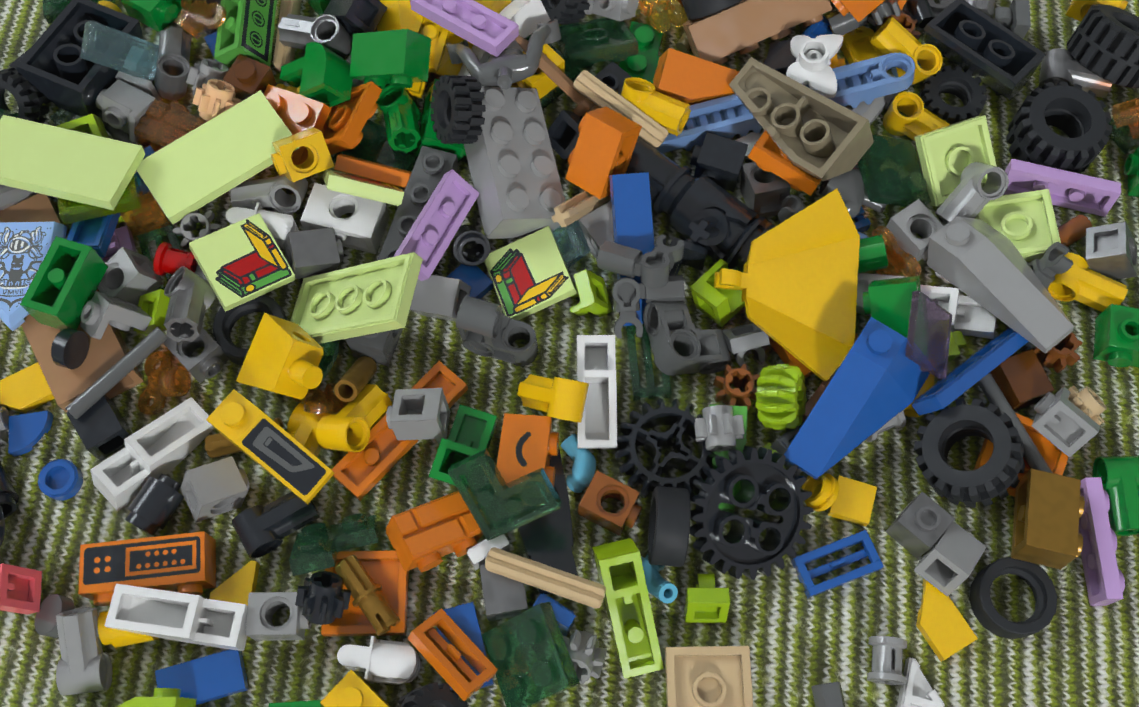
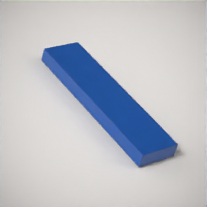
(632, 217)
(969, 372)

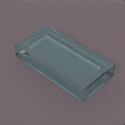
(119, 50)

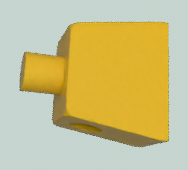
(282, 359)

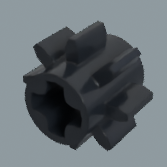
(323, 597)

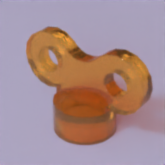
(199, 15)
(898, 260)
(162, 383)
(322, 401)

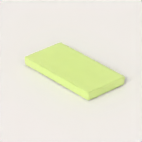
(213, 157)
(66, 162)
(358, 299)

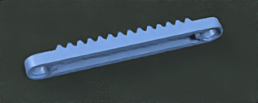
(855, 84)

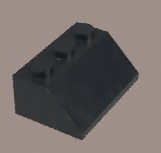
(983, 47)
(55, 59)

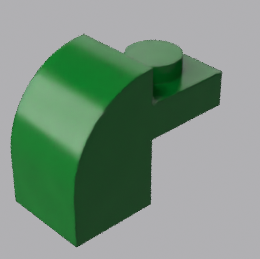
(320, 75)
(468, 436)

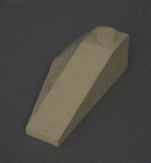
(804, 124)

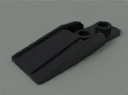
(551, 536)

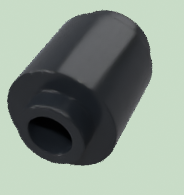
(155, 504)

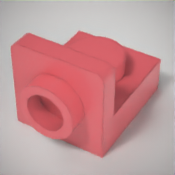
(20, 589)

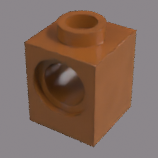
(605, 487)

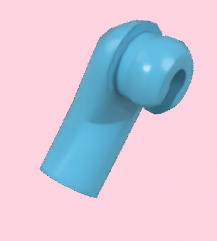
(583, 465)
(656, 584)

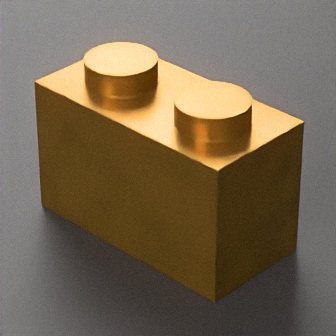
(1047, 519)

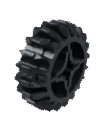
(654, 442)

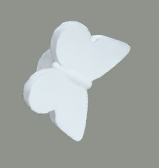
(814, 62)

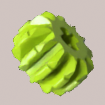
(781, 396)

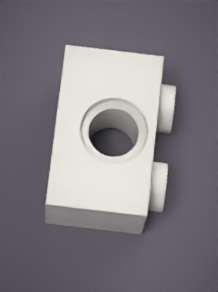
(359, 231)

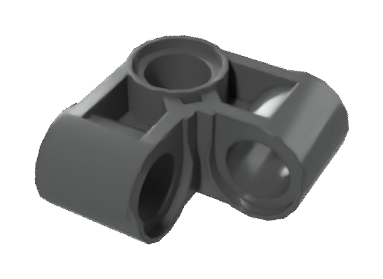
(672, 331)
(491, 333)

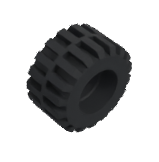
(1108, 44)
(1069, 110)
(962, 422)

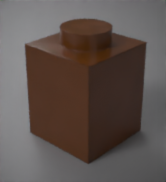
(249, 77)
(1022, 380)

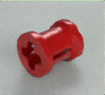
(170, 260)

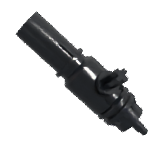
(699, 207)

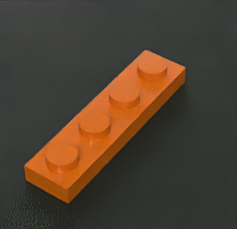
(364, 469)

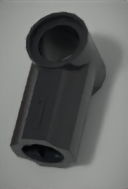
(264, 527)

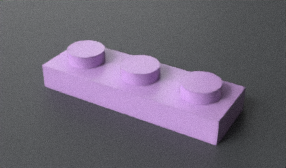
(471, 22)
(1065, 187)
(439, 221)
(1102, 577)

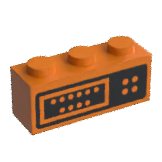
(161, 562)

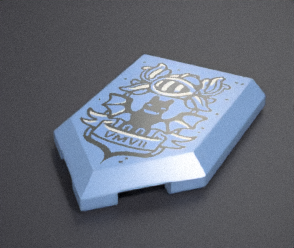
(21, 254)

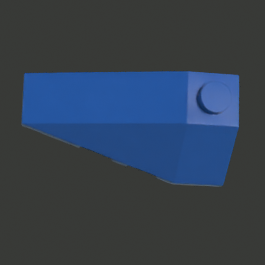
(859, 400)

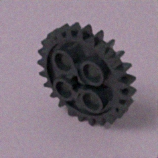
(740, 548)

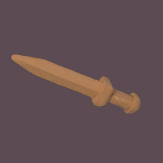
(562, 81)

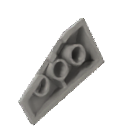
(999, 279)

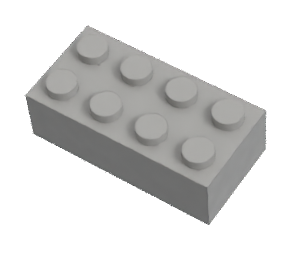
(514, 165)

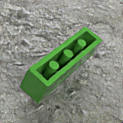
(246, 31)

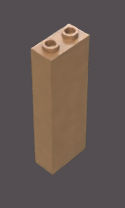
(102, 354)

